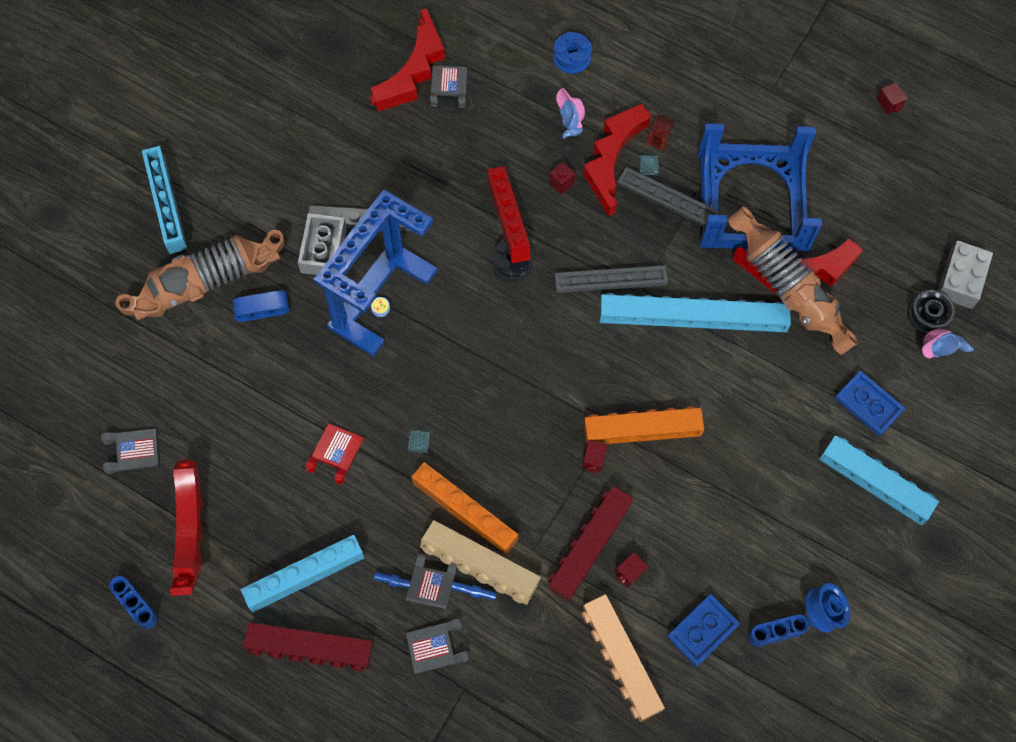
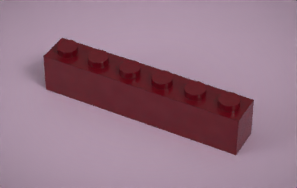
(590, 544)
(308, 646)

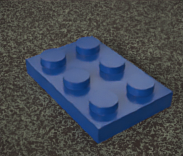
(869, 403)
(703, 630)

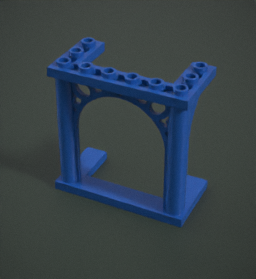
(710, 150)
(383, 216)

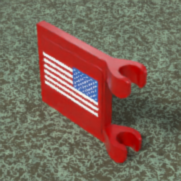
(336, 449)

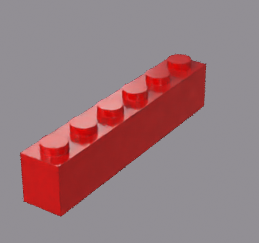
(508, 214)

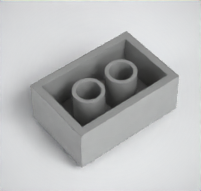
(320, 241)
(965, 274)

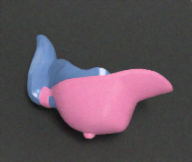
(572, 113)
(943, 343)

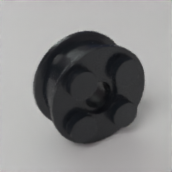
(507, 270)
(931, 301)

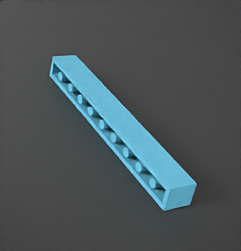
(694, 313)

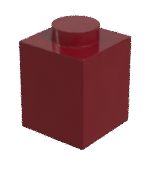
(891, 98)
(561, 178)
(594, 456)
(630, 570)

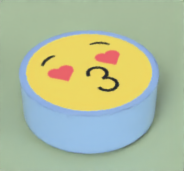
(380, 307)

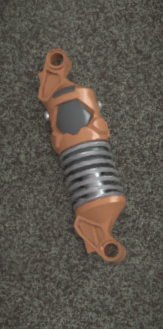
(193, 275)
(795, 285)

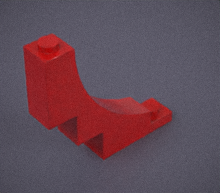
(401, 86)
(600, 171)
(827, 267)
(189, 502)

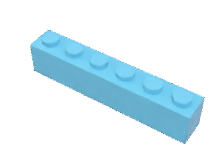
(164, 200)
(879, 480)
(302, 573)

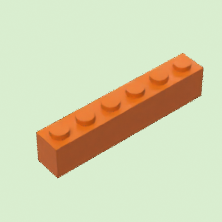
(644, 426)
(465, 508)

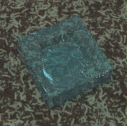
(648, 165)
(419, 441)

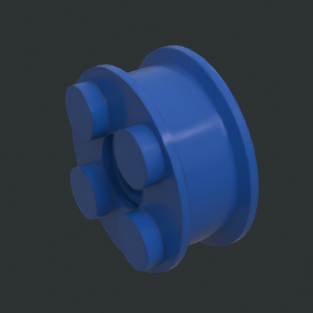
(572, 52)
(827, 608)

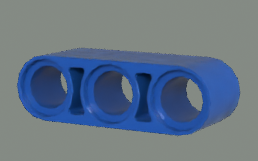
(260, 306)
(125, 597)
(787, 626)

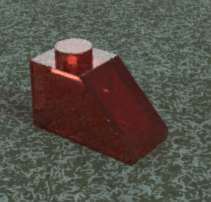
(660, 132)

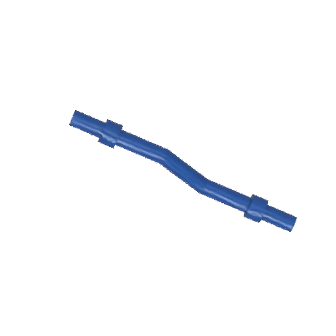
(475, 590)

